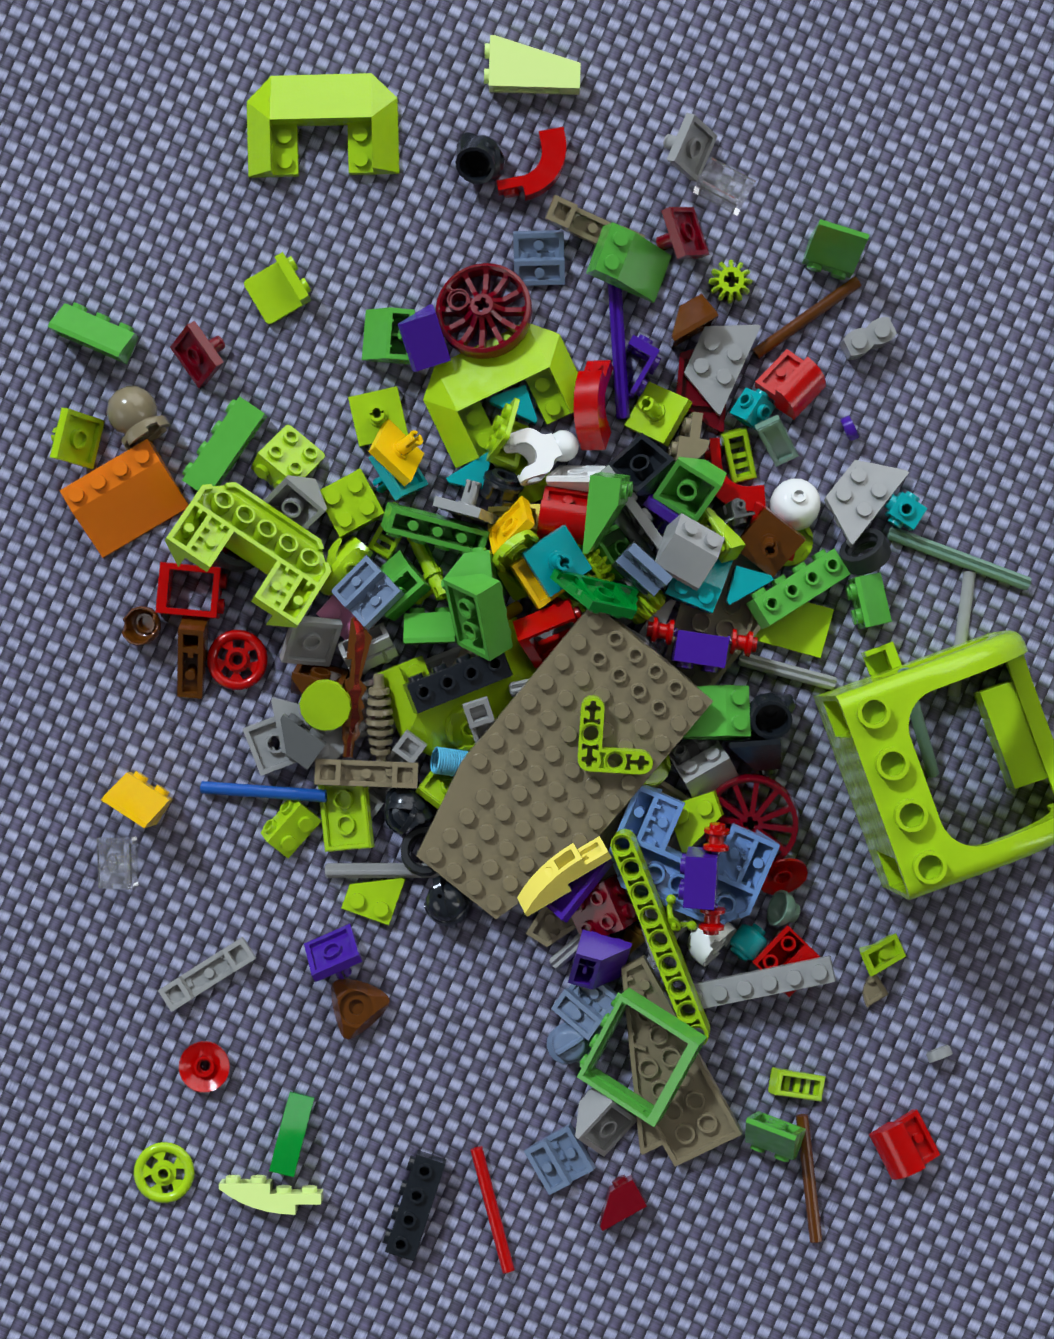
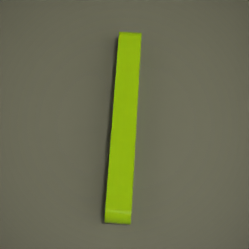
(659, 925)

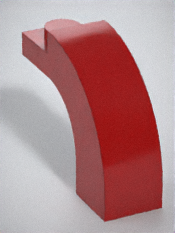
(547, 171)
(589, 405)
(729, 489)

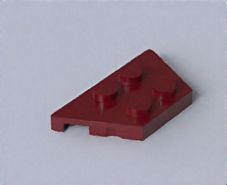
(699, 404)

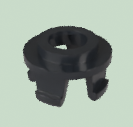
(501, 480)

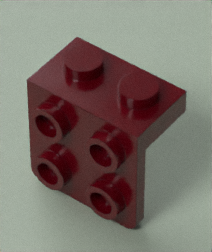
(605, 909)

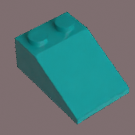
(709, 592)

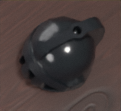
(479, 159)
(771, 715)
(406, 810)
(446, 903)

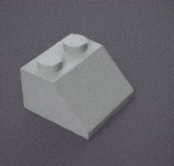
(688, 551)

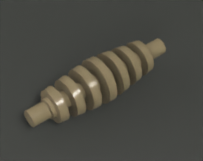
(379, 719)

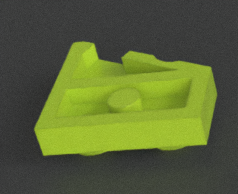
(695, 816)
(374, 898)

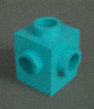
(752, 407)
(913, 509)

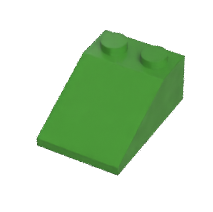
(834, 249)
(628, 262)
(605, 501)
(726, 716)
(773, 1135)

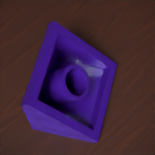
(424, 339)

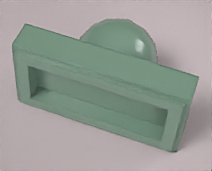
(776, 440)

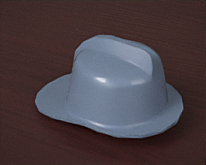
(567, 1044)

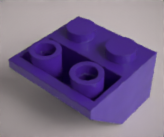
(598, 960)

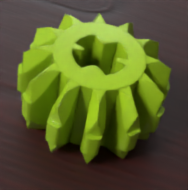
(737, 276)
(648, 607)

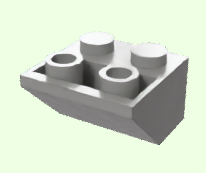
(702, 765)

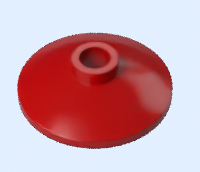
(785, 875)
(198, 1078)

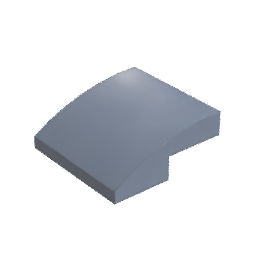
(539, 257)
(641, 571)
(367, 592)
(585, 1007)
(559, 1159)

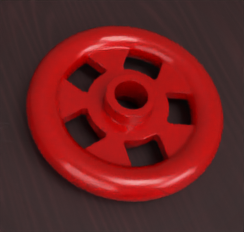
(225, 641)

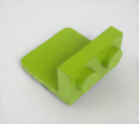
(278, 289)
(503, 427)
(286, 455)

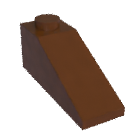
(192, 656)

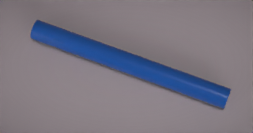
(263, 791)

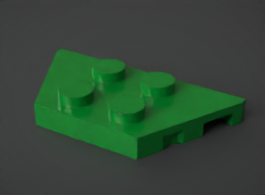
(599, 594)

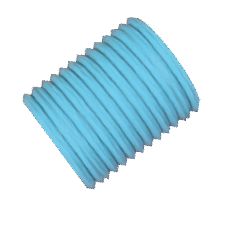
(446, 760)

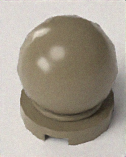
(135, 415)

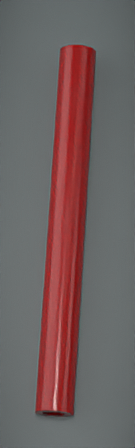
(492, 1209)

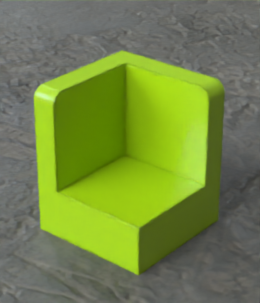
(881, 658)

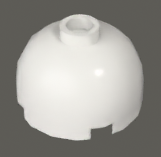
(796, 503)
(705, 947)

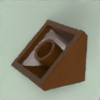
(692, 319)
(307, 674)

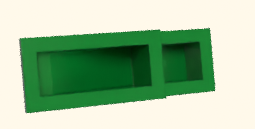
(291, 1134)

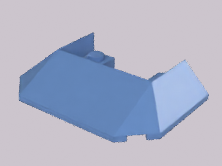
(740, 870)

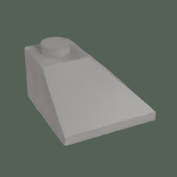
(601, 1122)

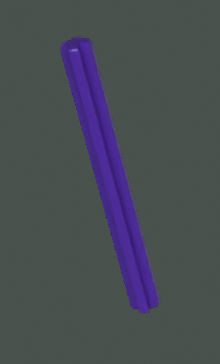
(618, 352)

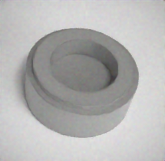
(939, 1053)

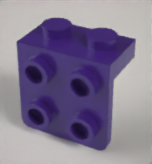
(643, 348)

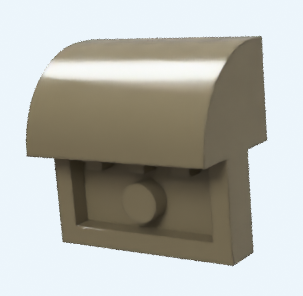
(689, 443)

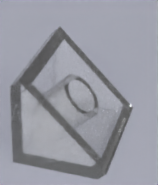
(724, 186)
(117, 862)

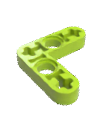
(602, 753)

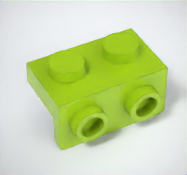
(290, 827)

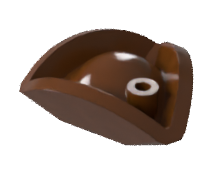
(356, 1005)

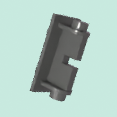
(734, 513)

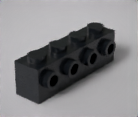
(454, 681)
(415, 1205)

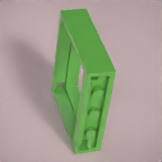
(616, 1091)

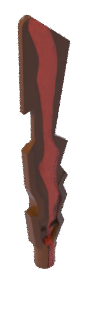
(358, 648)

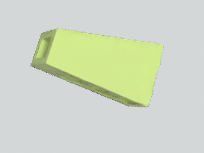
(528, 69)

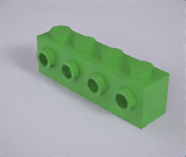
(225, 446)
(432, 528)
(797, 588)

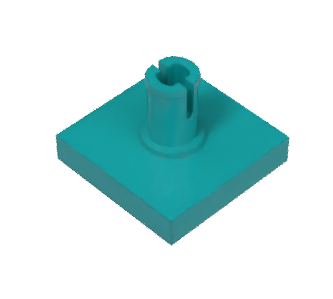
(393, 485)
(555, 551)

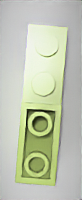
(259, 1194)

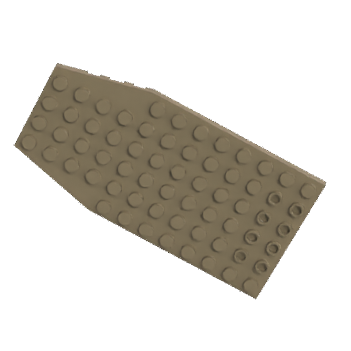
(521, 783)

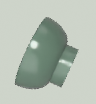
(782, 909)

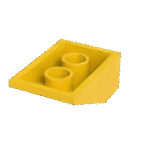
(138, 799)

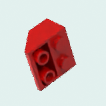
(784, 949)

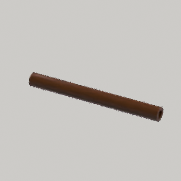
(806, 317)
(809, 1181)

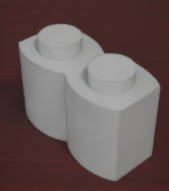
(874, 336)

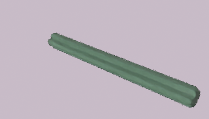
(959, 558)

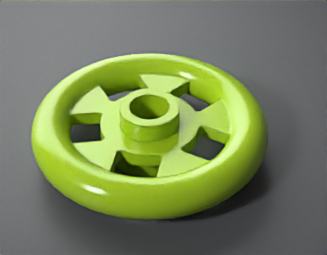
(182, 1161)

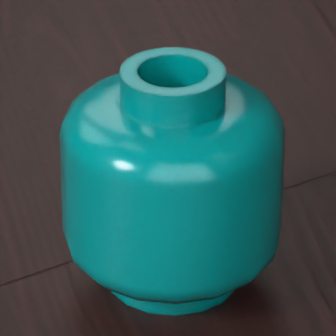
(748, 942)

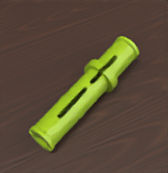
(432, 573)

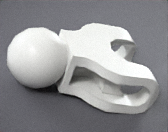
(541, 451)

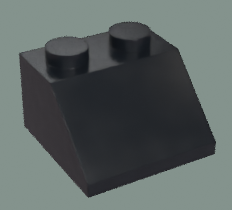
(644, 463)

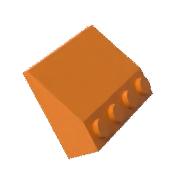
(125, 498)

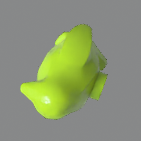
(343, 560)

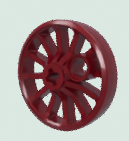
(487, 316)
(742, 815)

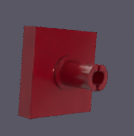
(683, 233)
(198, 353)

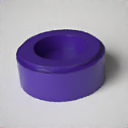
(849, 428)

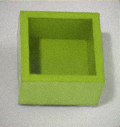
(351, 503)

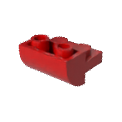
(792, 383)
(561, 508)
(904, 1145)

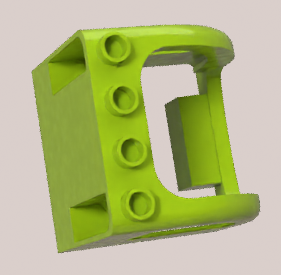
(885, 779)

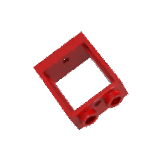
(165, 588)
(541, 622)

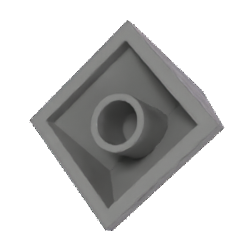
(298, 500)

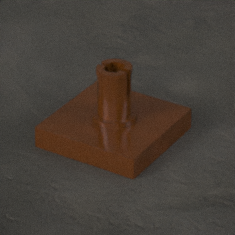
(770, 541)

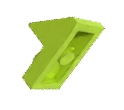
(882, 954)

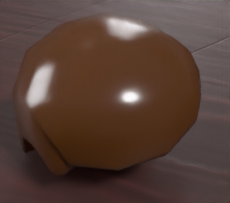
(141, 626)

